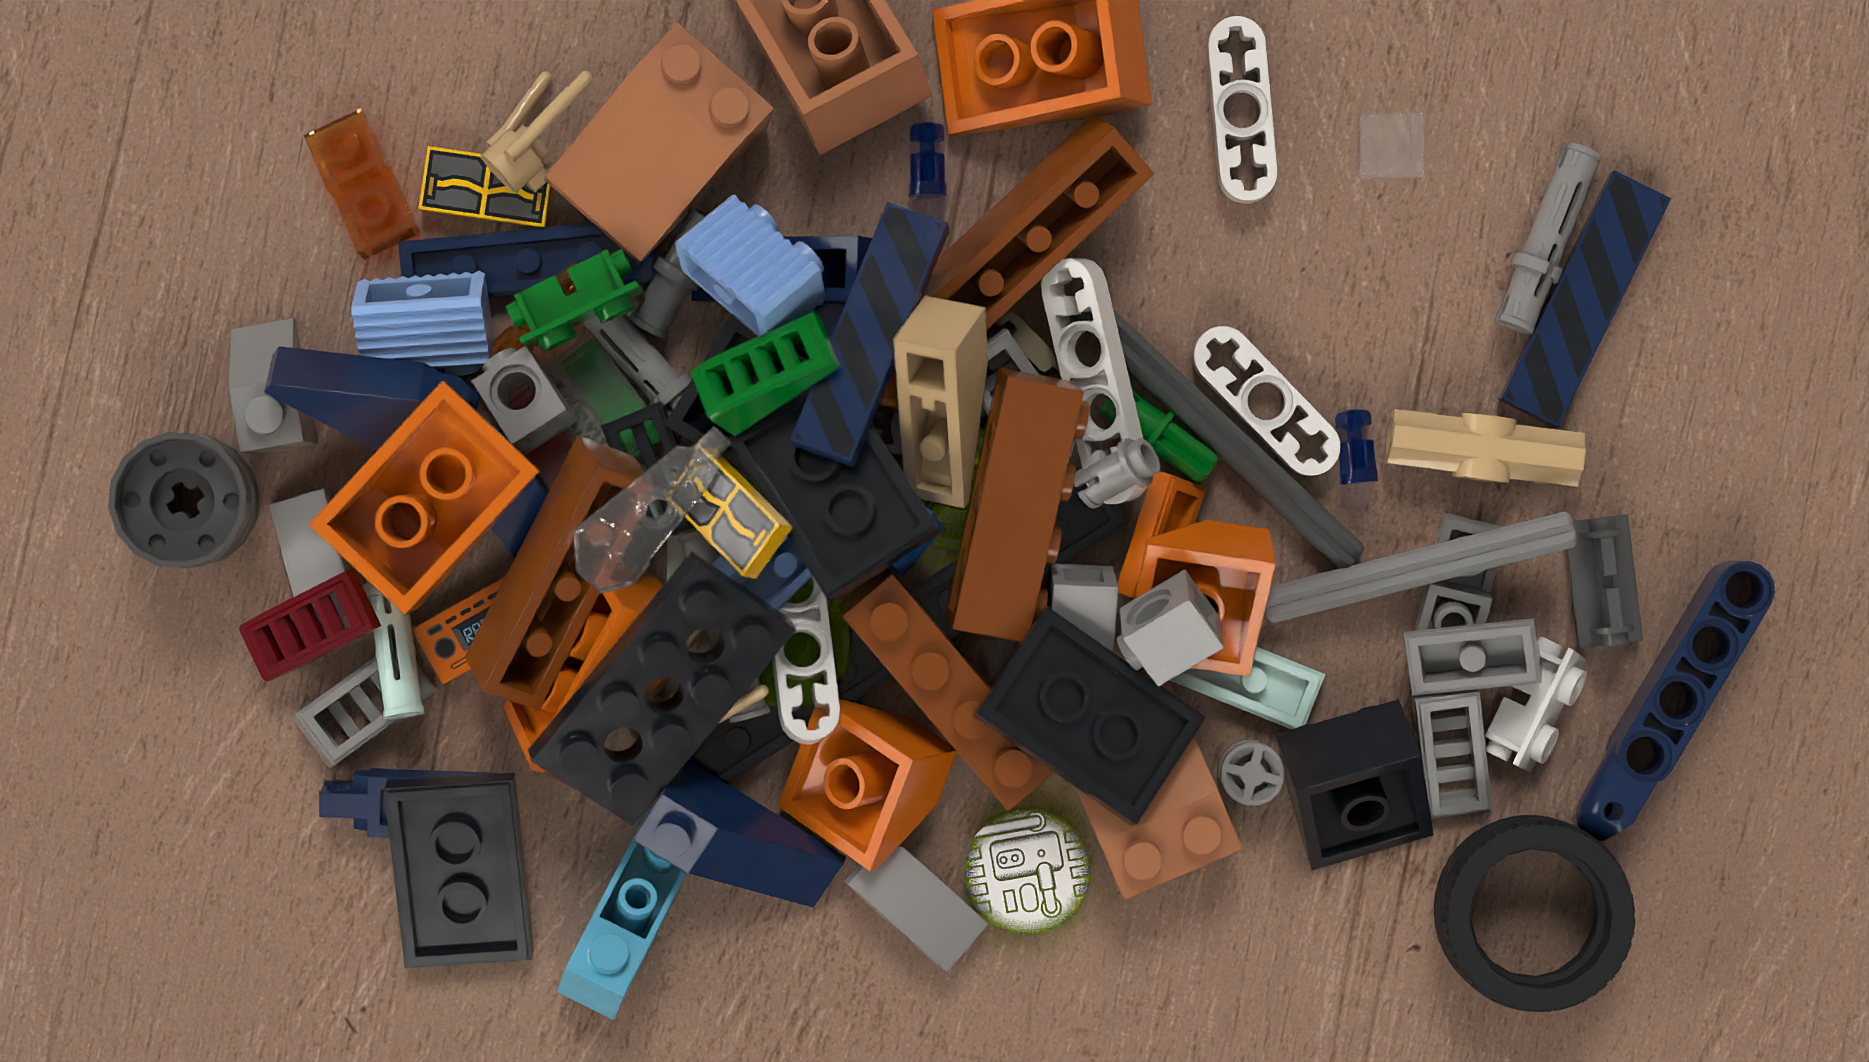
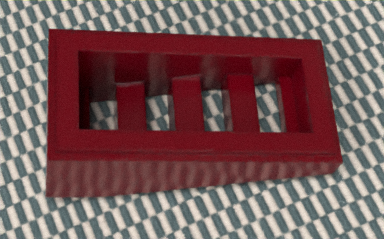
(276, 643)

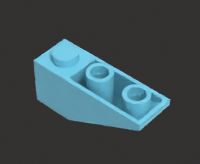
(621, 930)

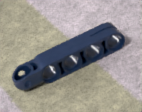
(1614, 779)

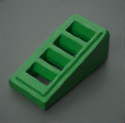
(737, 365)

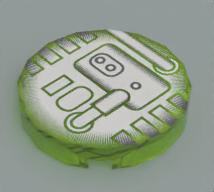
(1027, 871)

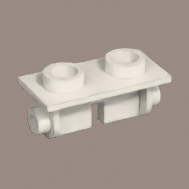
(1531, 727)

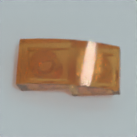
(362, 183)

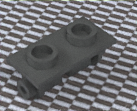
(1604, 583)

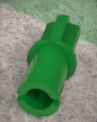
(1168, 440)

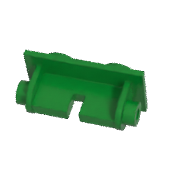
(598, 293)

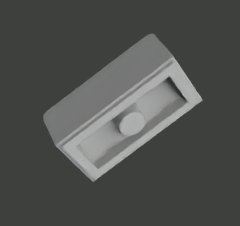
(305, 553)
(1473, 657)

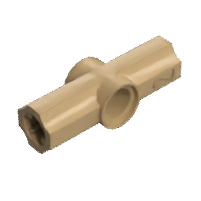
(1485, 448)

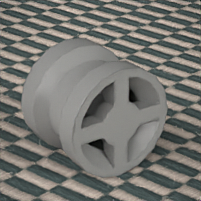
(1258, 785)

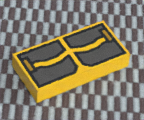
(465, 187)
(738, 520)

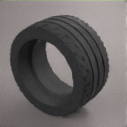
(1600, 954)

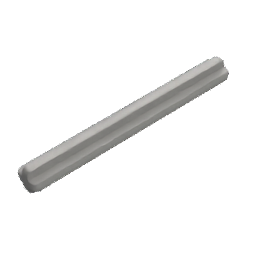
(1421, 567)

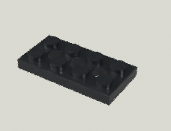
(651, 650)

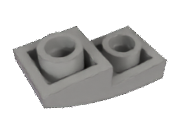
(1462, 598)
(919, 907)

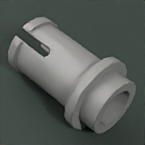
(1129, 466)

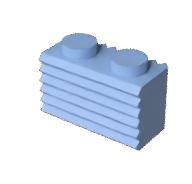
(751, 267)
(426, 320)

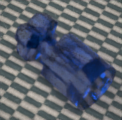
(927, 166)
(1356, 453)

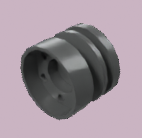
(149, 487)

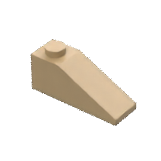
(940, 396)

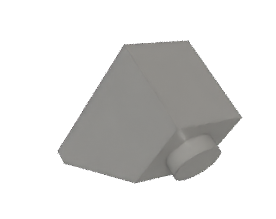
(259, 419)

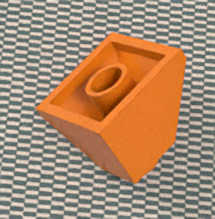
(1231, 569)
(867, 781)

